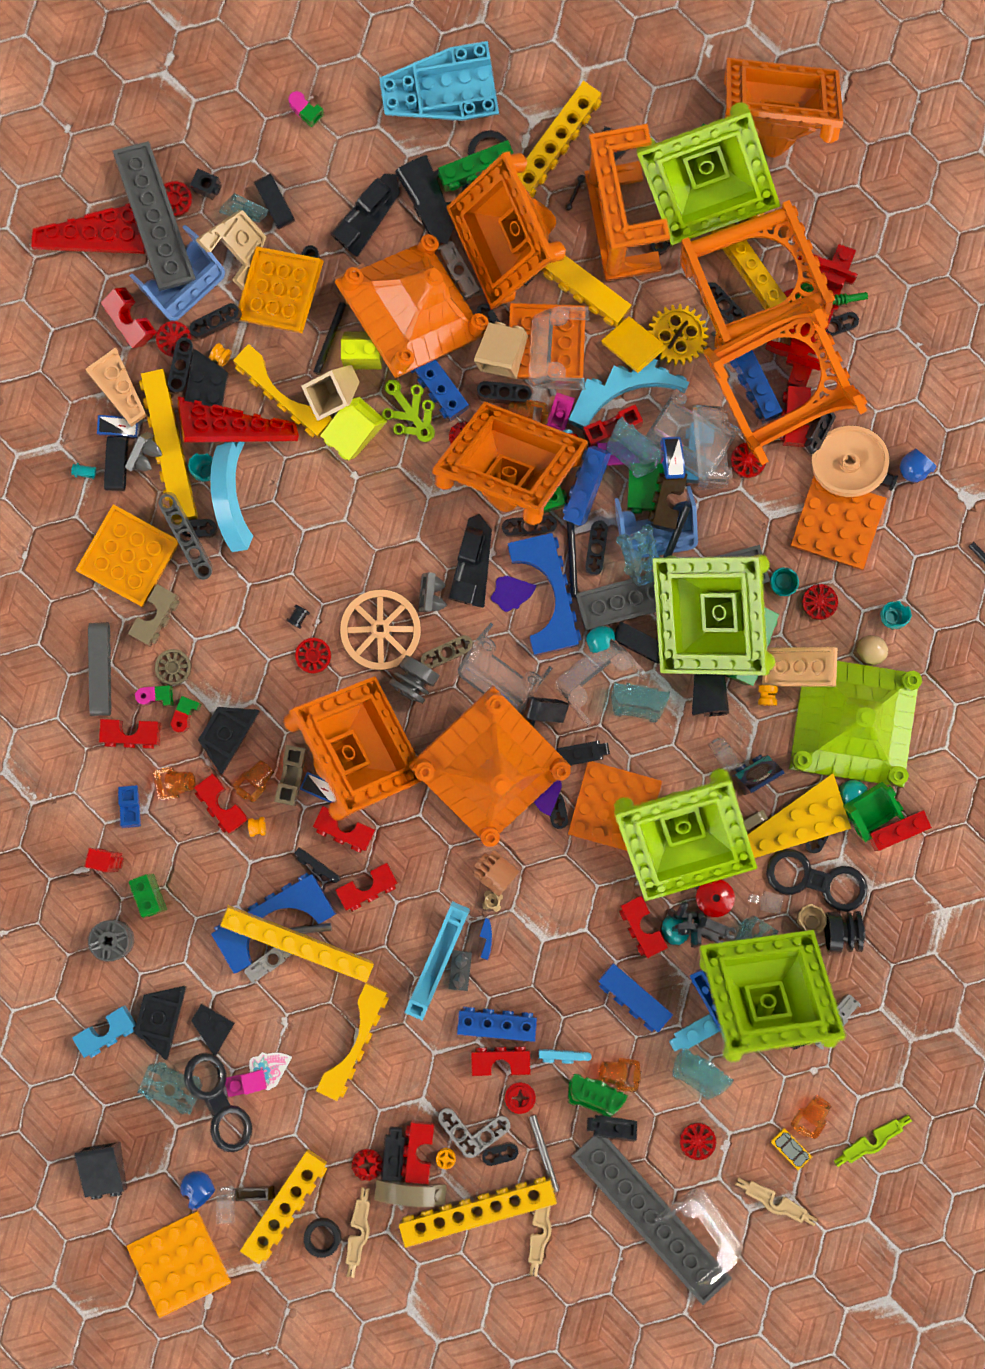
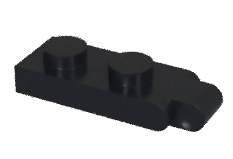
(818, 432)
(584, 752)
(318, 867)
(613, 1128)
(393, 1155)

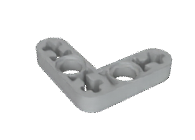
(474, 1139)

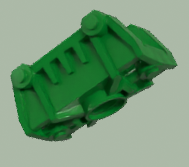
(595, 1095)

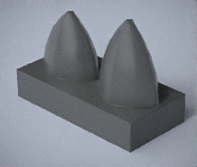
(143, 446)
(427, 600)
(460, 970)

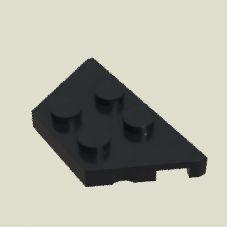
(206, 381)
(226, 733)
(160, 1018)

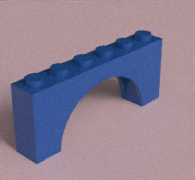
(542, 554)
(304, 895)

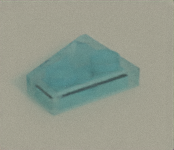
(236, 202)

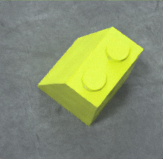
(359, 351)
(353, 428)

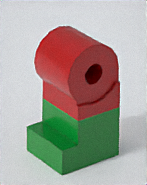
(182, 715)

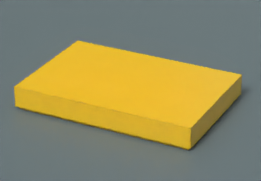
(633, 344)

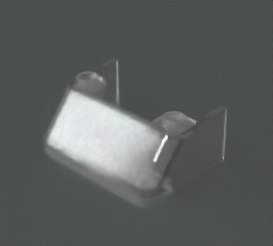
(541, 370)
(711, 447)
(485, 670)
(572, 680)
(699, 1204)

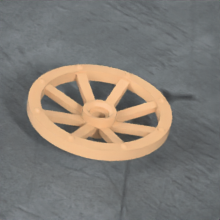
(355, 605)

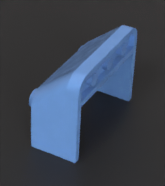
(180, 299)
(688, 538)

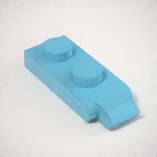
(694, 1033)
(565, 1055)

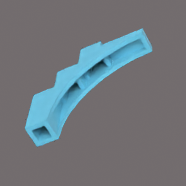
(618, 383)

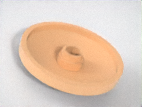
(851, 461)

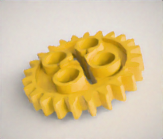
(691, 343)

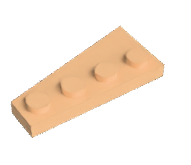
(116, 385)

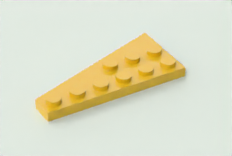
(805, 819)

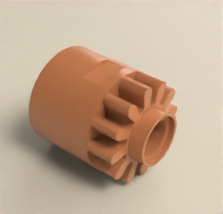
(495, 872)

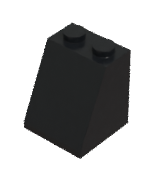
(101, 1170)

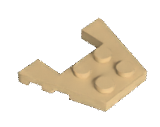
(240, 237)

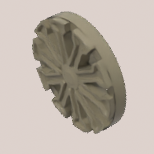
(173, 667)

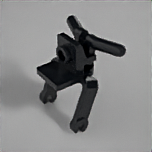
(700, 927)

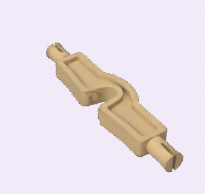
(785, 1205)
(538, 1241)
(356, 1242)

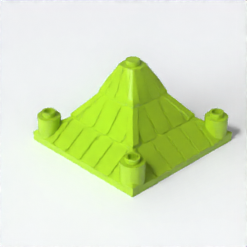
(709, 176)
(711, 615)
(858, 726)
(686, 837)
(771, 993)

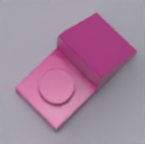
(560, 411)
(245, 1083)

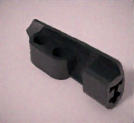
(427, 197)
(367, 214)
(473, 562)
(710, 695)

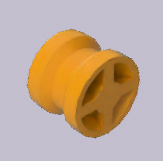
(220, 354)
(257, 826)
(445, 1162)

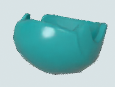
(200, 467)
(784, 581)
(895, 615)
(599, 638)
(851, 789)
(671, 936)

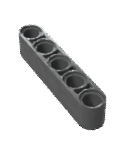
(186, 545)
(99, 668)

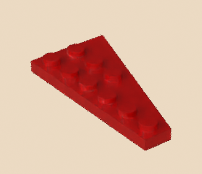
(99, 231)

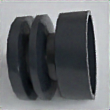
(847, 931)

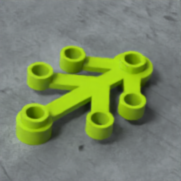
(411, 413)

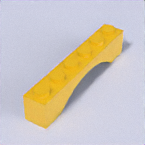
(253, 365)
(369, 1004)

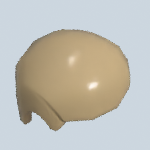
(872, 649)
(812, 918)

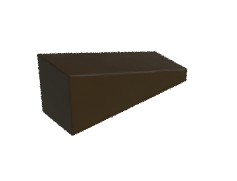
(258, 1193)

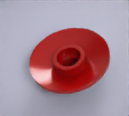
(705, 901)

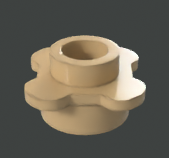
(487, 902)

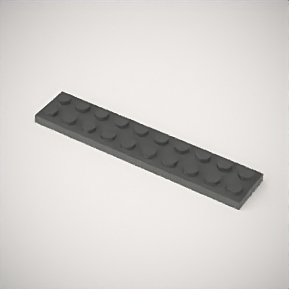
(628, 601)
(640, 1207)

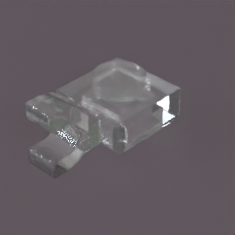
(769, 902)

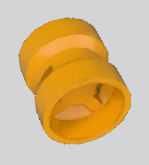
(767, 695)

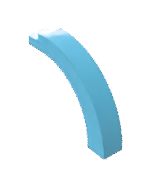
(225, 497)
(437, 961)

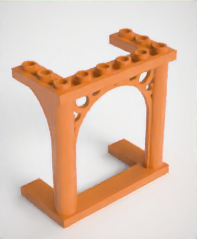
(607, 206)
(782, 219)
(840, 398)

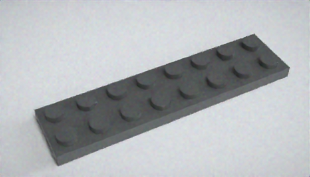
(154, 216)

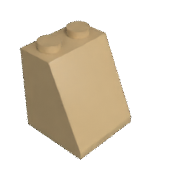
(501, 350)
(331, 391)

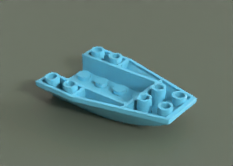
(443, 86)

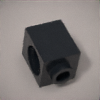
(202, 177)

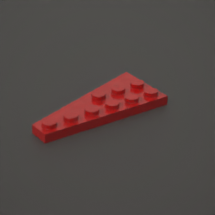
(227, 424)

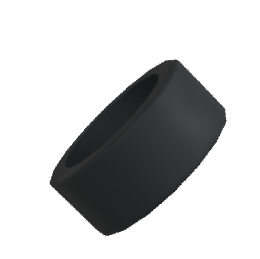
(322, 1253)

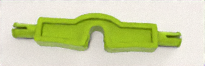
(863, 1146)

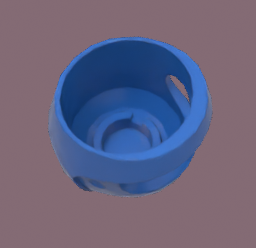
(916, 466)
(198, 1188)

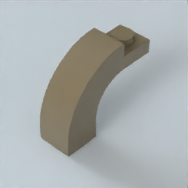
(410, 1194)

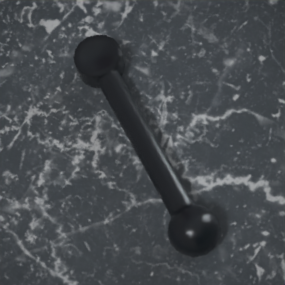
(581, 178)

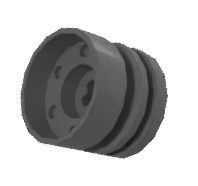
(414, 679)
(122, 940)

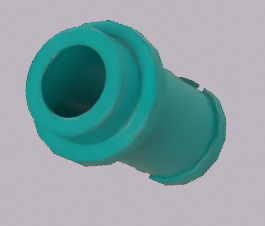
(83, 471)

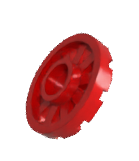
(176, 198)
(172, 337)
(746, 460)
(820, 601)
(313, 655)
(697, 1141)

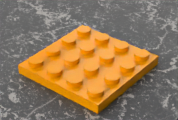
(279, 289)
(127, 555)
(178, 1264)

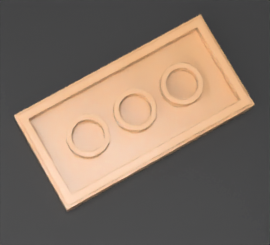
(803, 667)

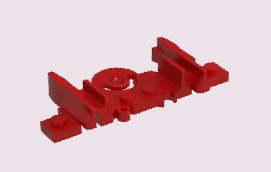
(797, 352)

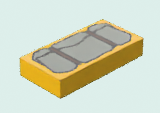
(791, 1149)

